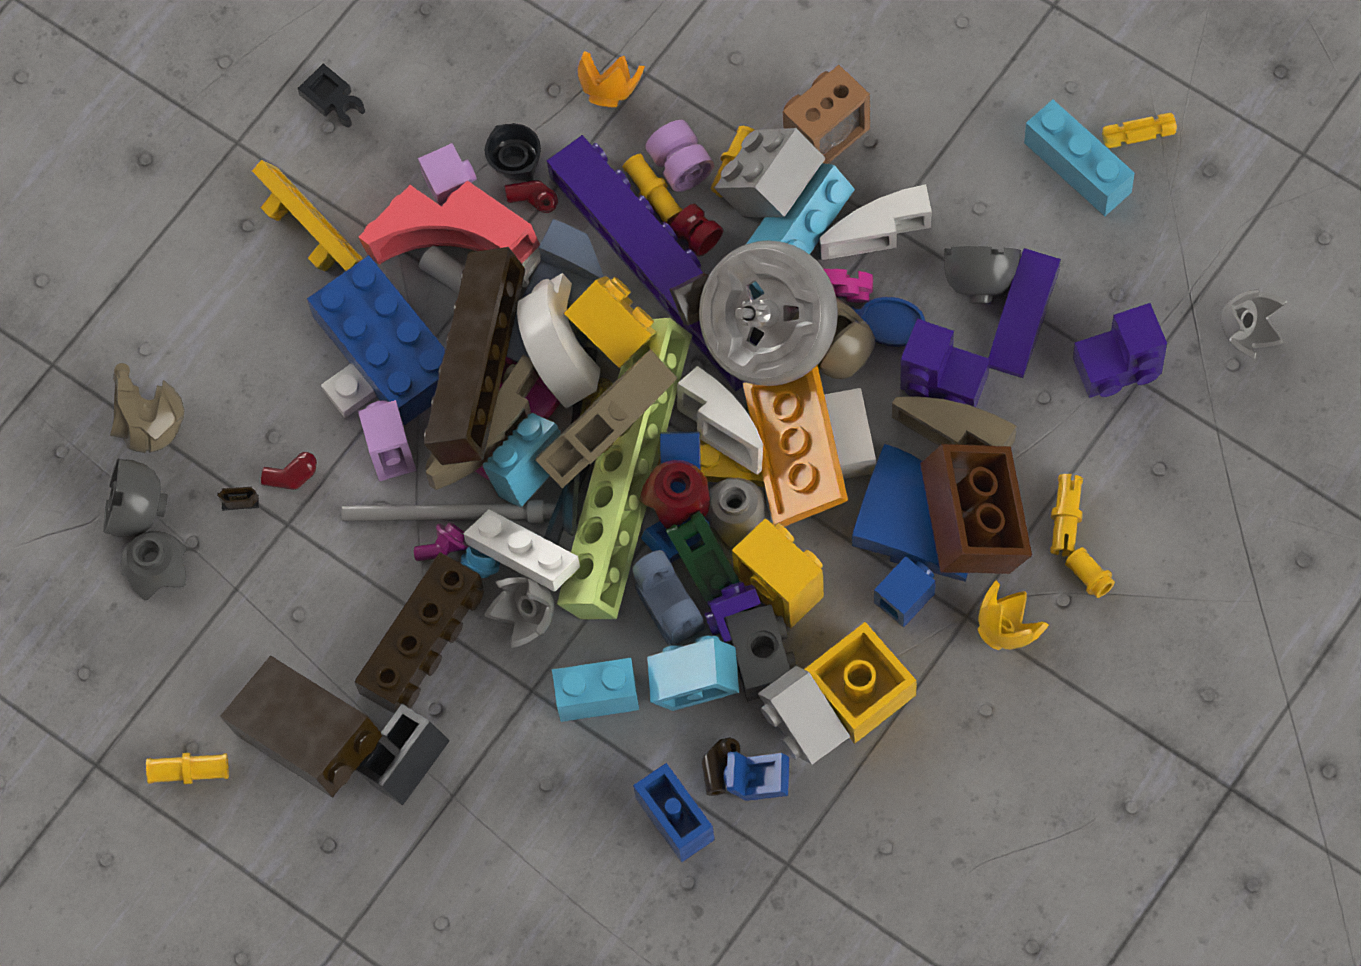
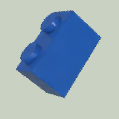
(674, 812)

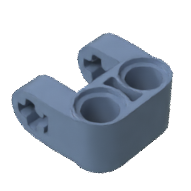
(666, 598)

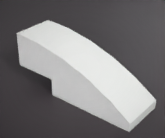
(877, 224)
(720, 419)

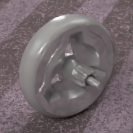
(788, 281)

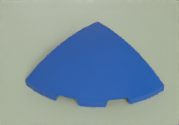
(897, 513)

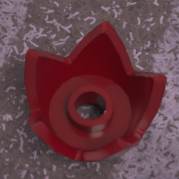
(672, 506)

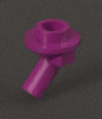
(449, 539)

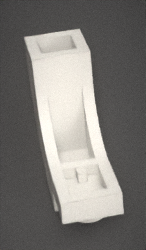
(552, 344)

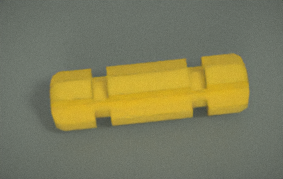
(1139, 130)

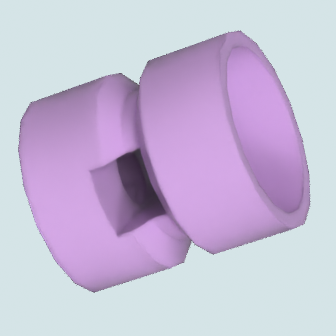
(677, 150)

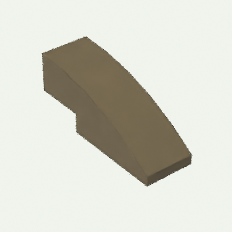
(952, 422)

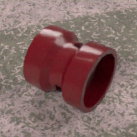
(697, 229)

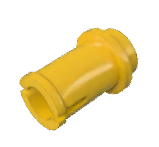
(1090, 573)

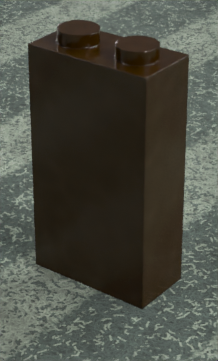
(301, 726)

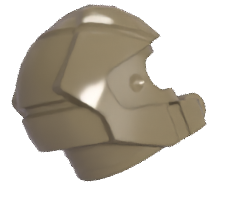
(850, 345)
(143, 422)

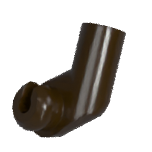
(714, 764)

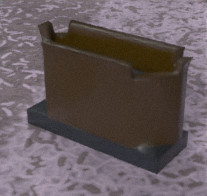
(238, 498)

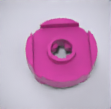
(854, 289)

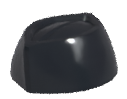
(513, 151)

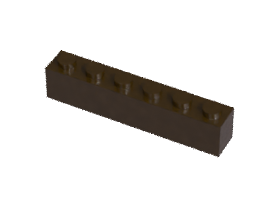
(474, 356)

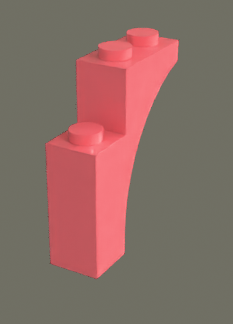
(465, 221)

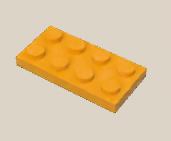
(798, 448)

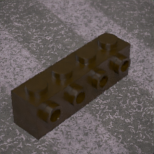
(420, 634)

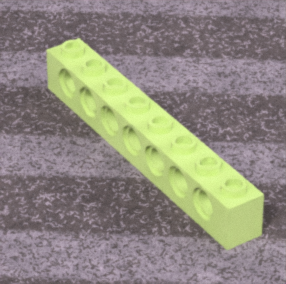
(612, 504)

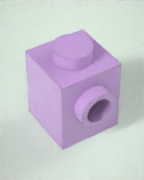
(445, 172)

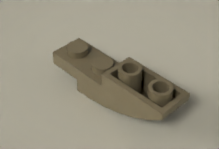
(508, 414)
(606, 418)

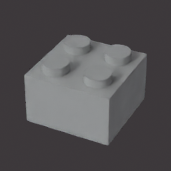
(769, 172)

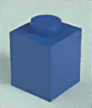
(905, 590)

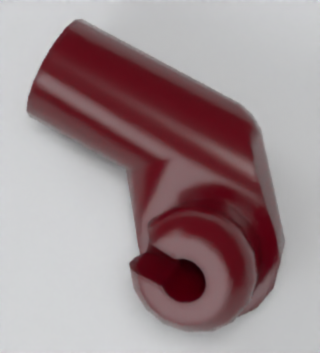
(533, 192)
(293, 475)

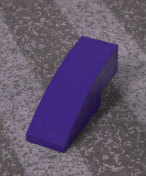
(1024, 312)

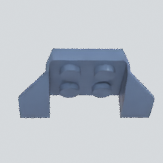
(565, 252)

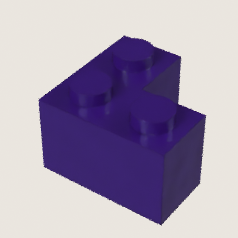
(1123, 356)
(938, 369)

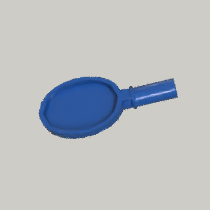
(890, 319)

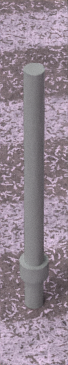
(534, 511)

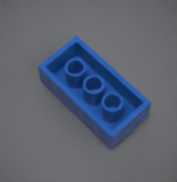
(381, 336)

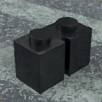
(418, 749)

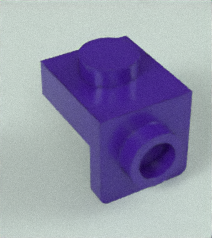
(734, 599)

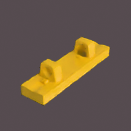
(287, 198)

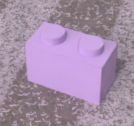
(386, 439)

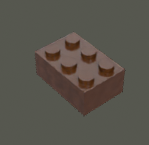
(976, 509)

